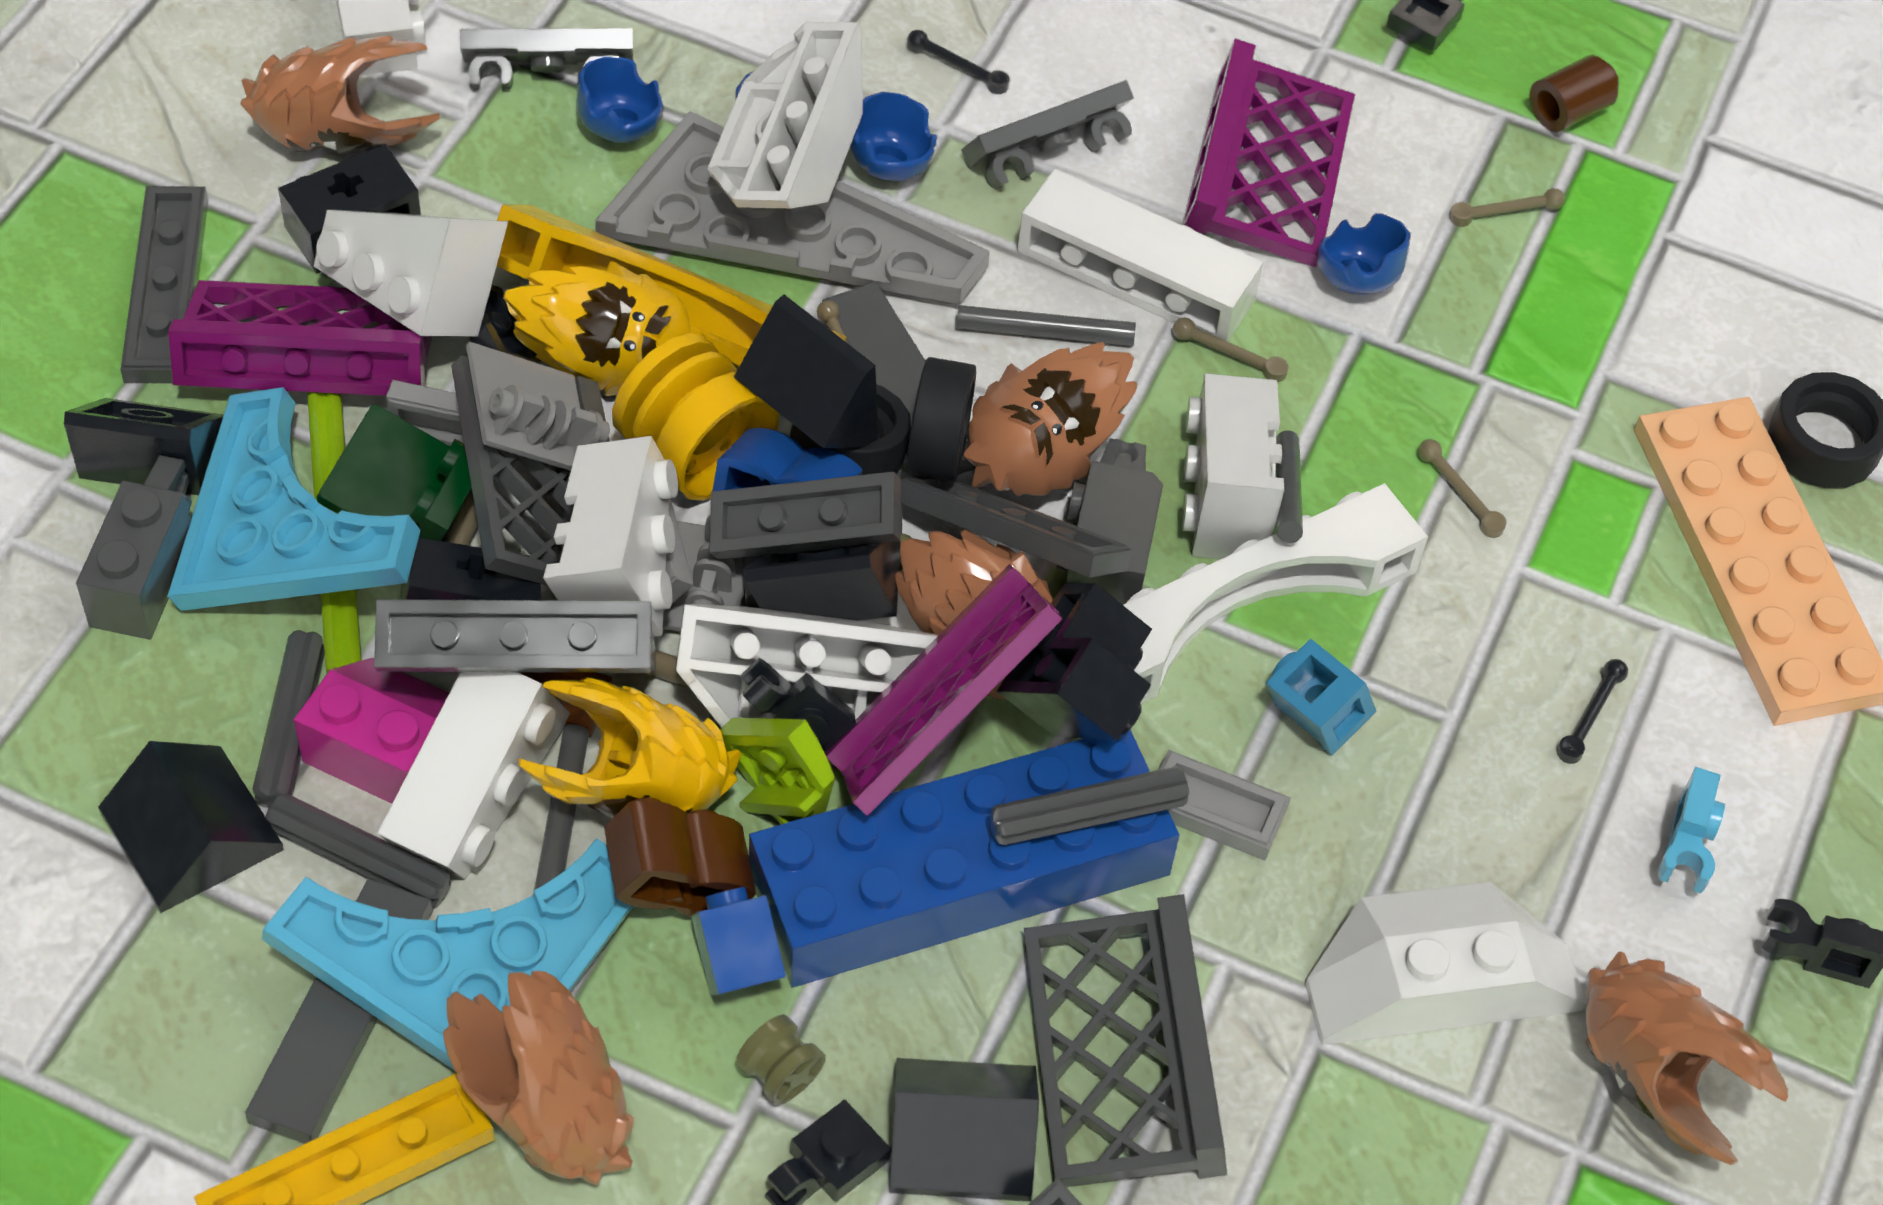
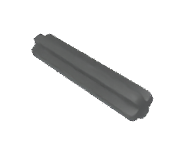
(294, 687)
(1089, 805)
(357, 848)

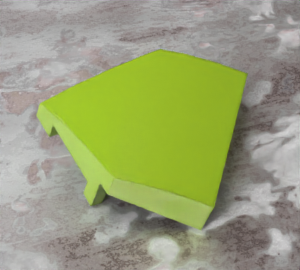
(782, 766)

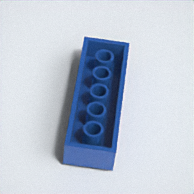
(930, 870)

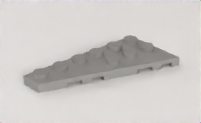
(845, 240)

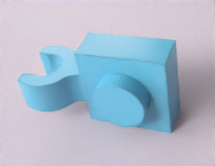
(1695, 818)

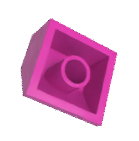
(367, 726)

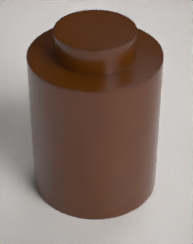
(1574, 93)

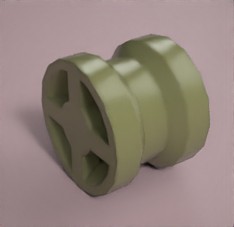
(780, 1059)

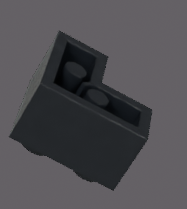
(1083, 670)

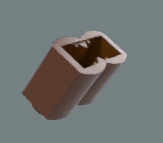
(675, 857)

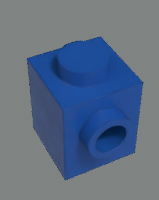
(737, 941)

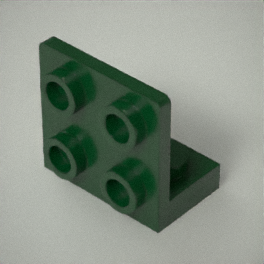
(399, 471)

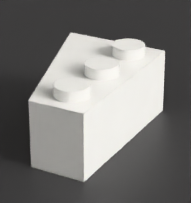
(414, 267)
(1232, 464)

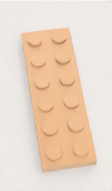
(1763, 560)

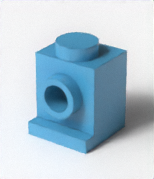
(1321, 695)

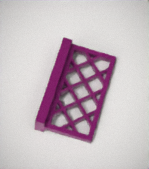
(1228, 132)
(277, 351)
(941, 687)

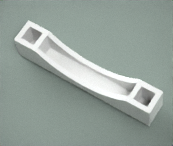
(1345, 550)

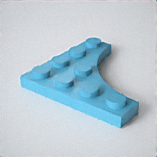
(265, 534)
(411, 966)

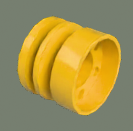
(690, 407)

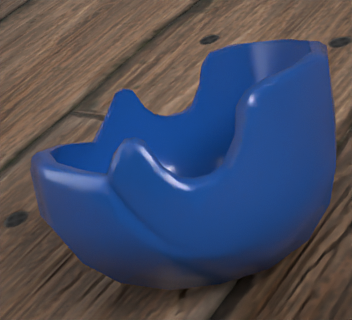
(616, 101)
(893, 137)
(1365, 257)

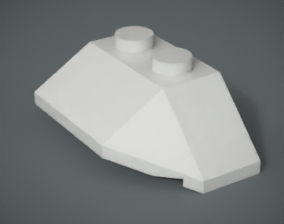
(793, 121)
(843, 655)
(1439, 965)

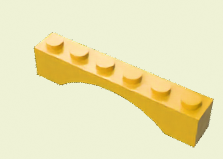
(548, 242)

